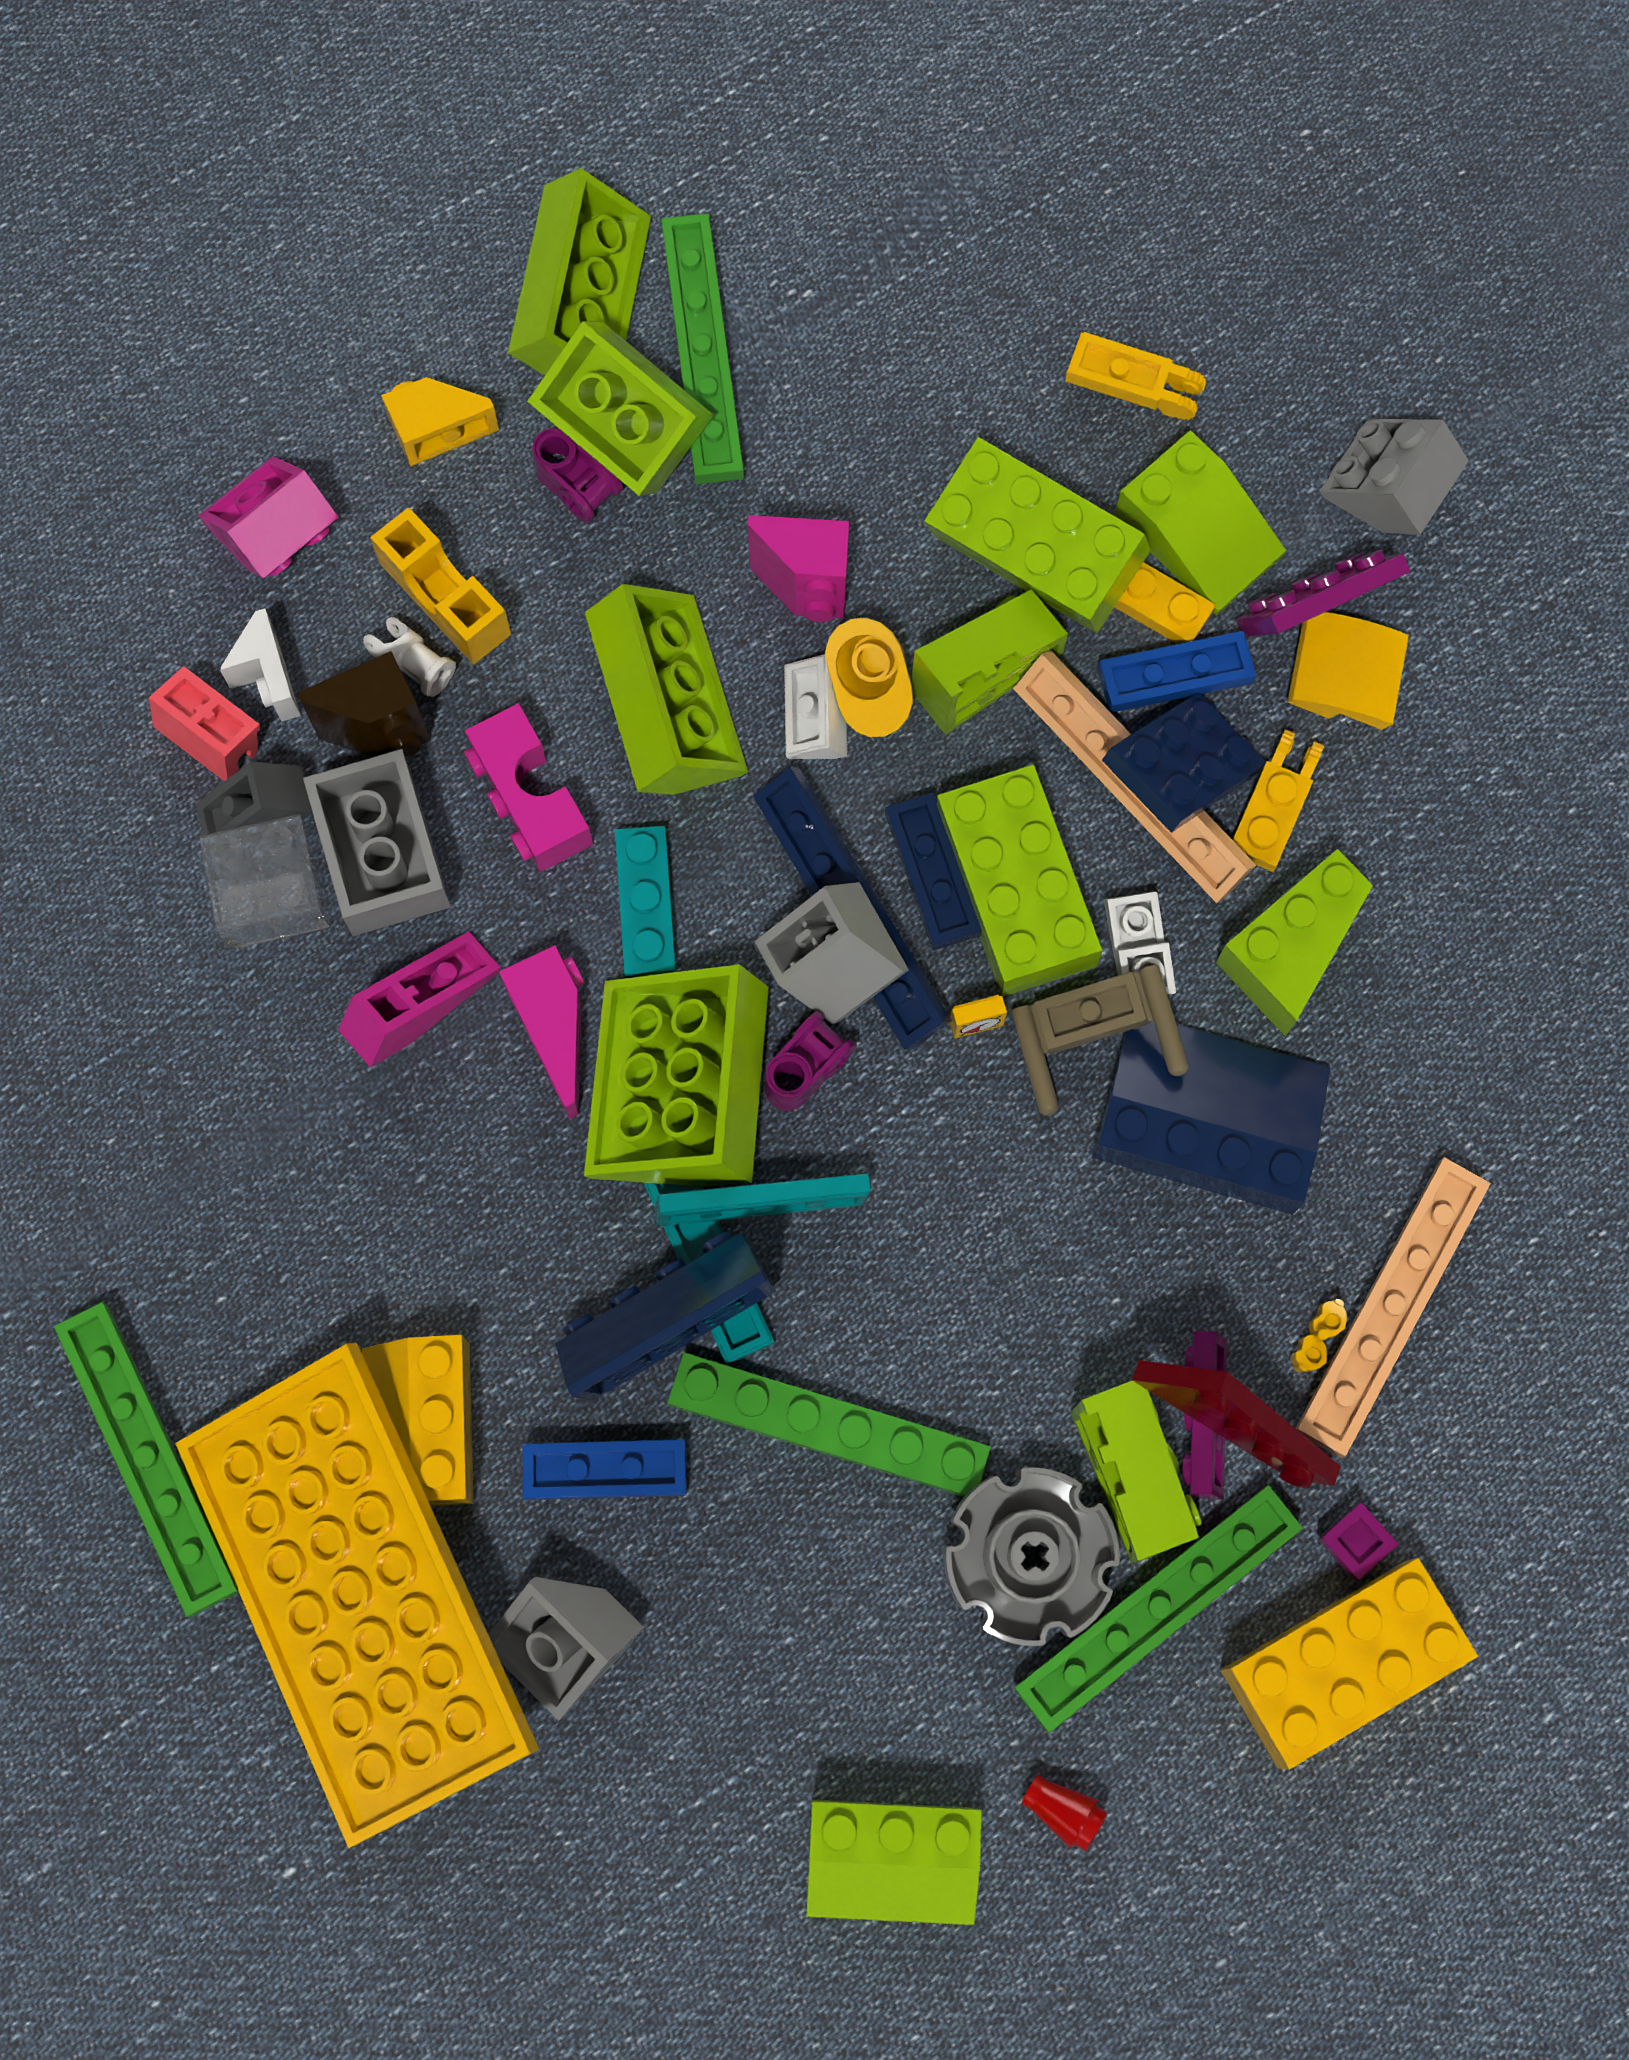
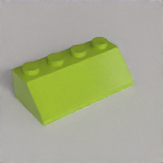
(578, 267)
(664, 690)

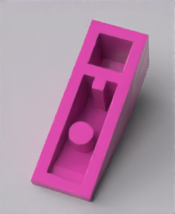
(415, 998)
(550, 1010)

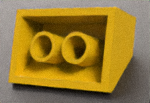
(429, 1402)

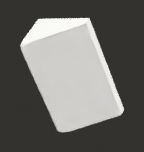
(812, 712)

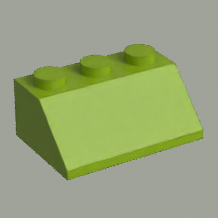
(894, 1862)

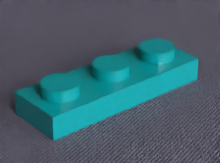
(645, 901)

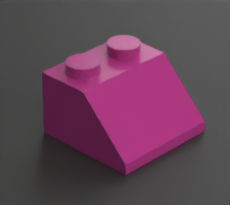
(270, 517)
(802, 563)

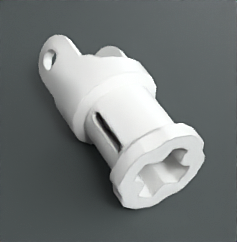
(414, 657)

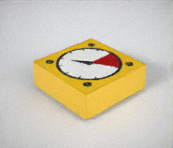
(978, 1016)

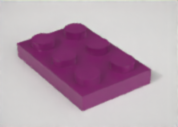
(1321, 593)

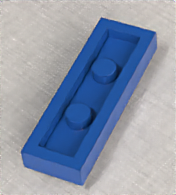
(1176, 671)
(604, 1469)

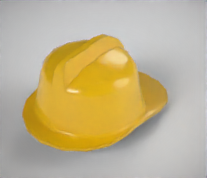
(869, 677)

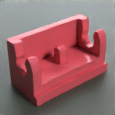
(203, 723)

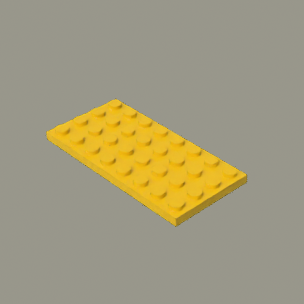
(355, 1596)

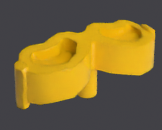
(1311, 1349)

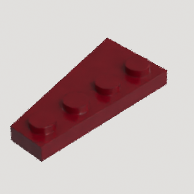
(1241, 1418)

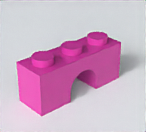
(545, 826)

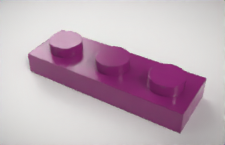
(1206, 1463)

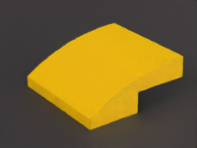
(1348, 669)

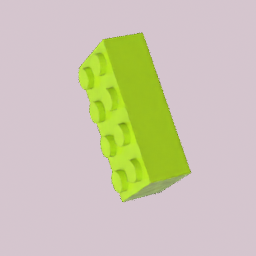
(1038, 534)
(1019, 881)

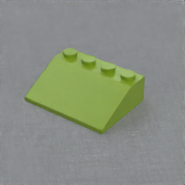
(678, 1078)

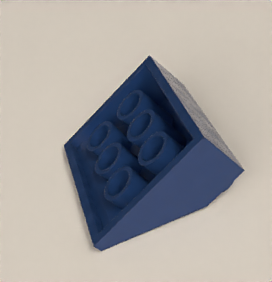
(1229, 1125)
(661, 1318)

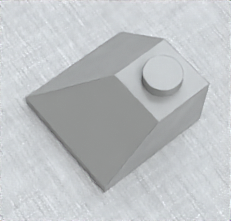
(562, 1639)

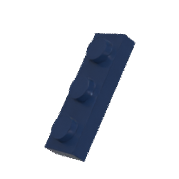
(932, 871)

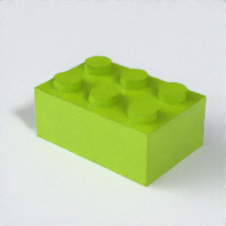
(620, 407)

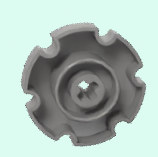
(1074, 1552)

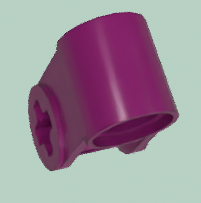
(578, 479)
(813, 1056)

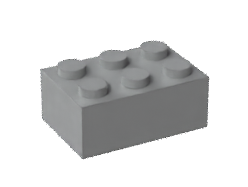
(376, 843)

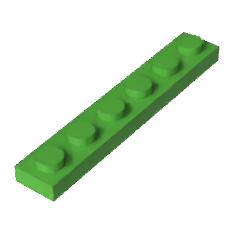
(702, 345)
(828, 1425)
(146, 1459)
(1157, 1609)

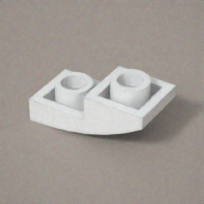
(1138, 935)

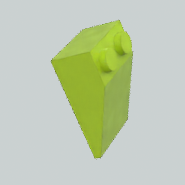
(1200, 522)

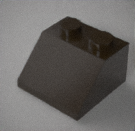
(366, 709)

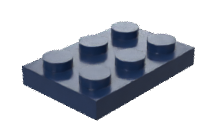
(1184, 762)

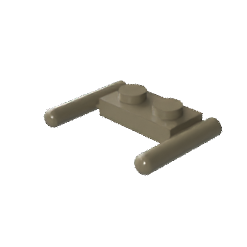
(1092, 1015)

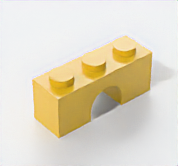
(425, 573)

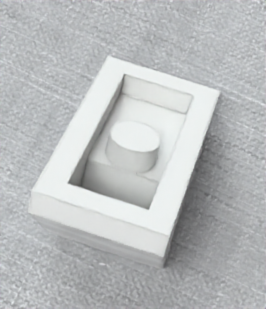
(260, 660)

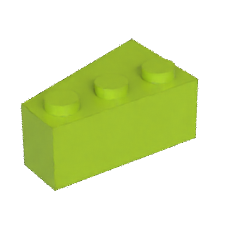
(983, 659)
(1294, 940)
(1136, 1470)

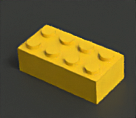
(1348, 1663)

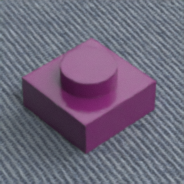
(1358, 1541)

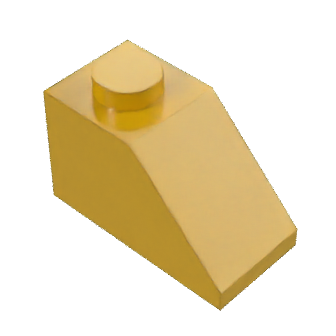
(436, 417)

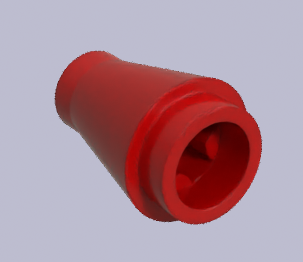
(1066, 1812)

